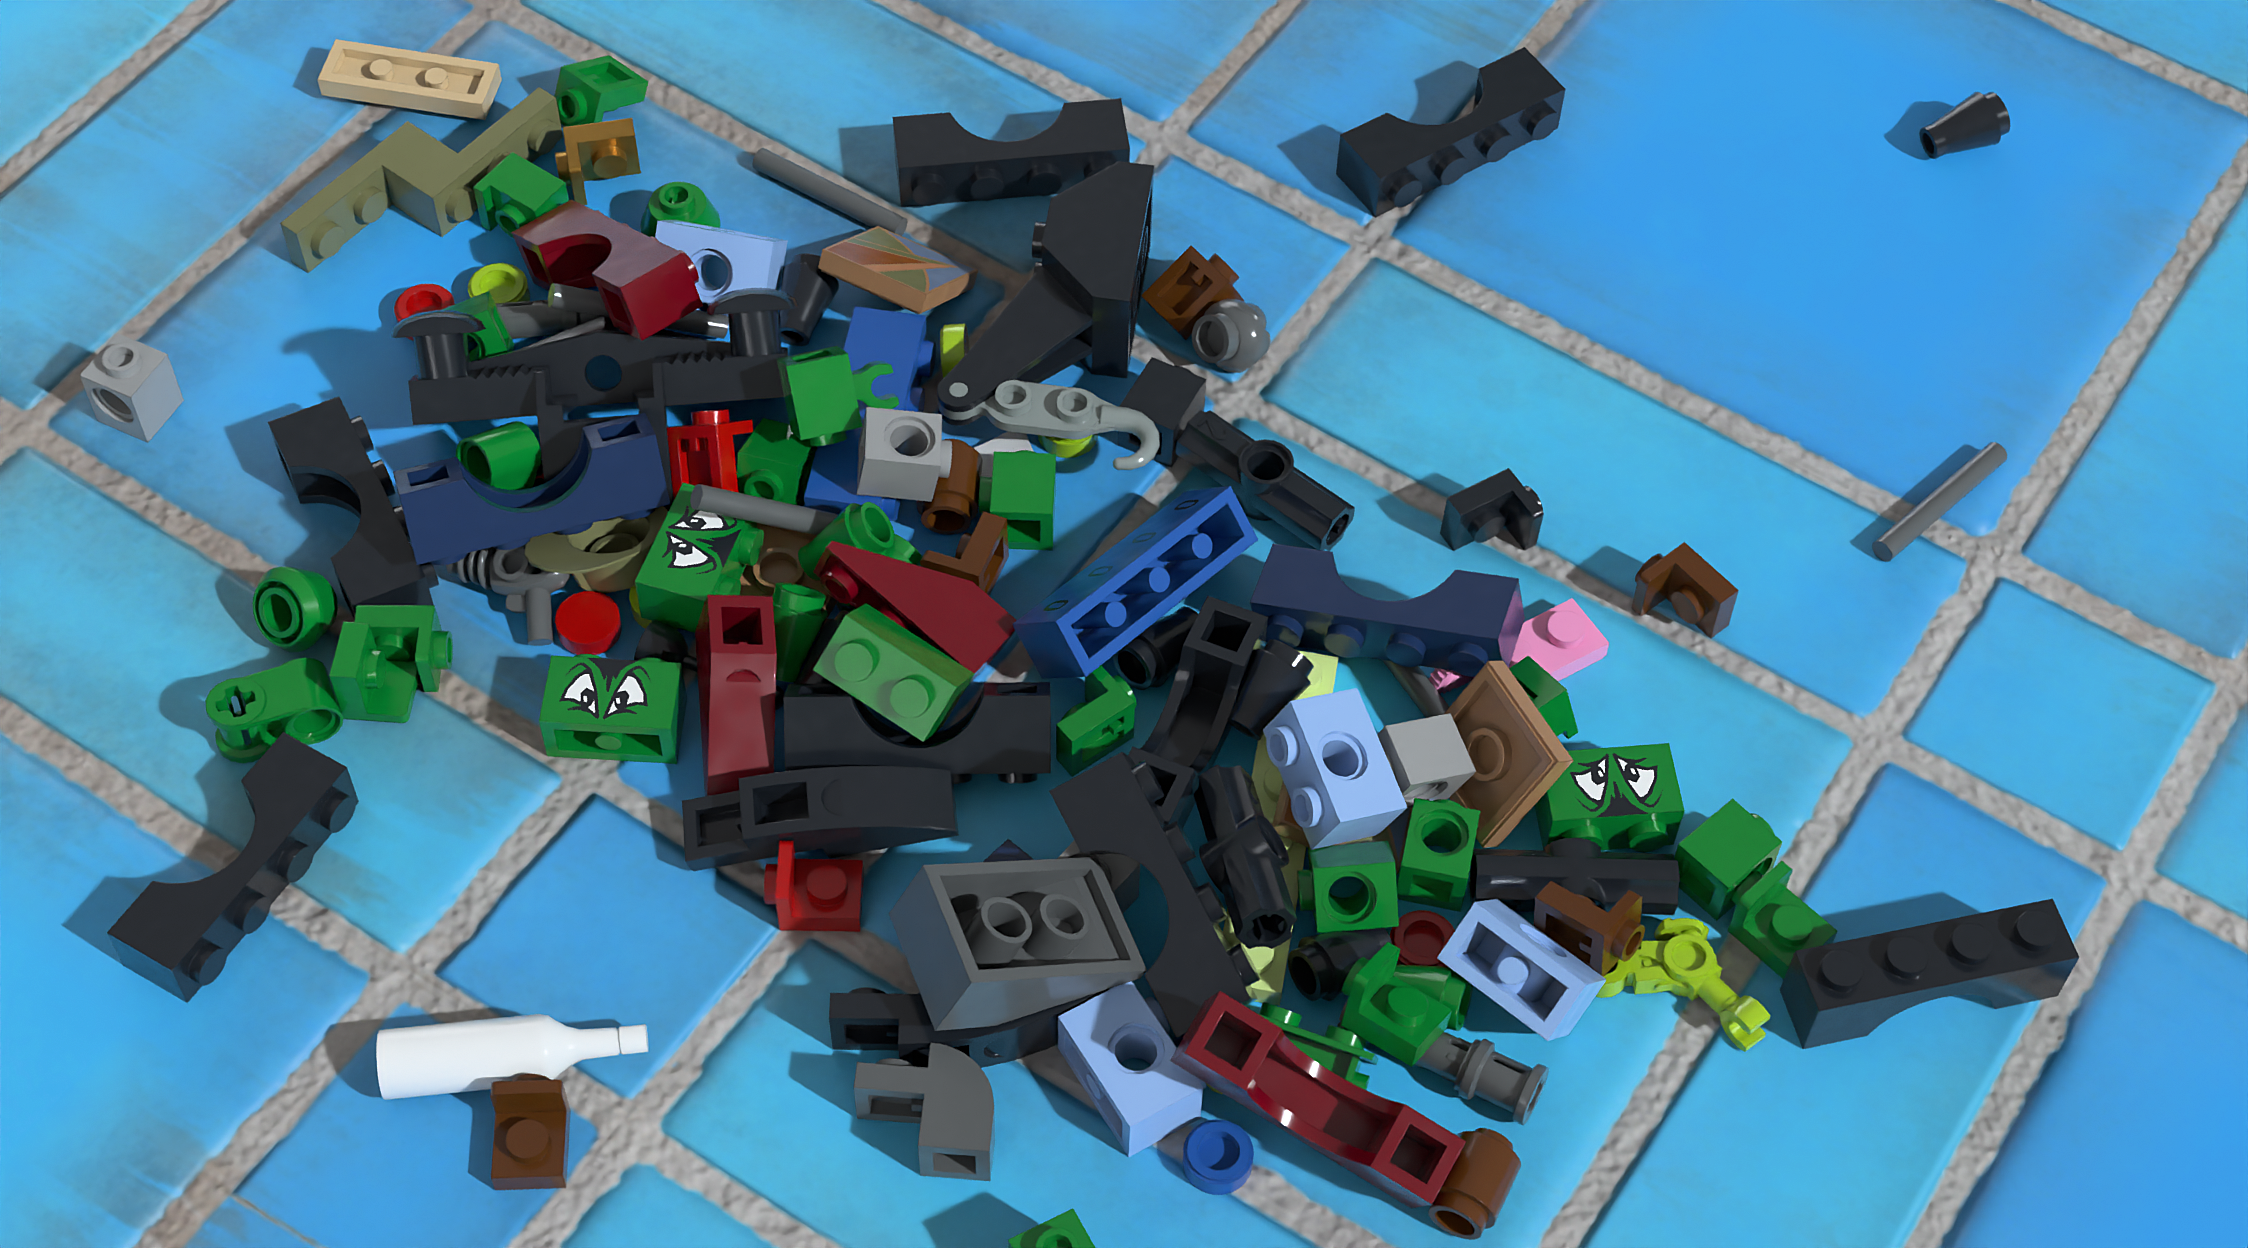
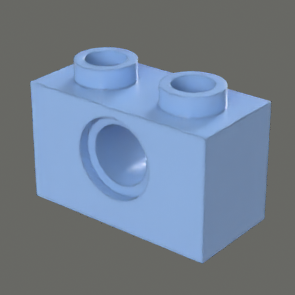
(750, 258)
(1333, 768)
(1521, 969)
(1135, 1104)

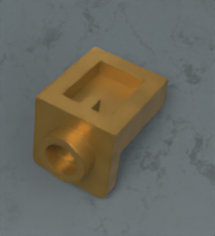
(597, 153)

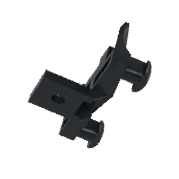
(552, 377)

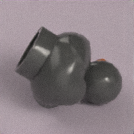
(1231, 335)

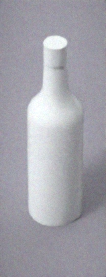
(485, 1051)

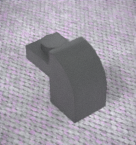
(946, 1099)

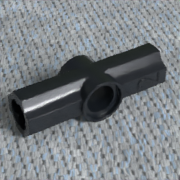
(1265, 480)
(1244, 857)
(1579, 867)

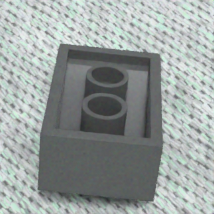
(1012, 938)

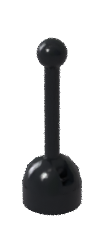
(670, 645)

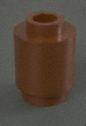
(955, 497)
(1476, 1184)

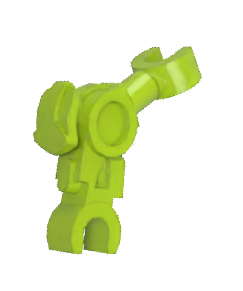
(1689, 968)

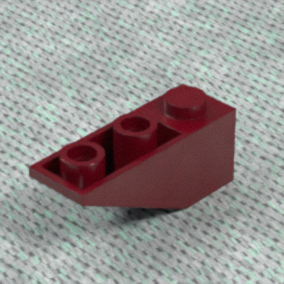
(931, 604)
(736, 689)

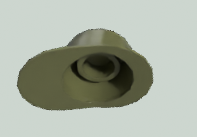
(603, 556)

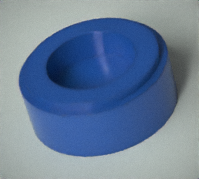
(1217, 1157)

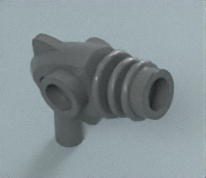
(513, 576)

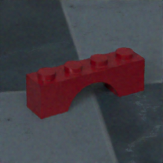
(636, 275)
(1351, 1126)

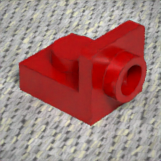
(705, 450)
(814, 892)

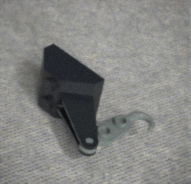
(1071, 310)

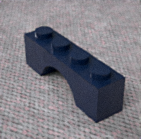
(609, 477)
(1449, 628)

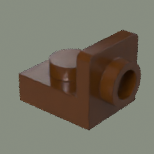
(1190, 289)
(978, 555)
(1690, 584)
(1587, 930)
(530, 1133)

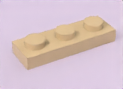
(410, 79)

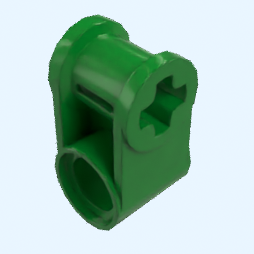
(502, 456)
(284, 699)

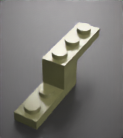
(417, 178)

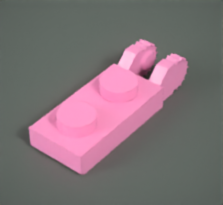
(1557, 639)

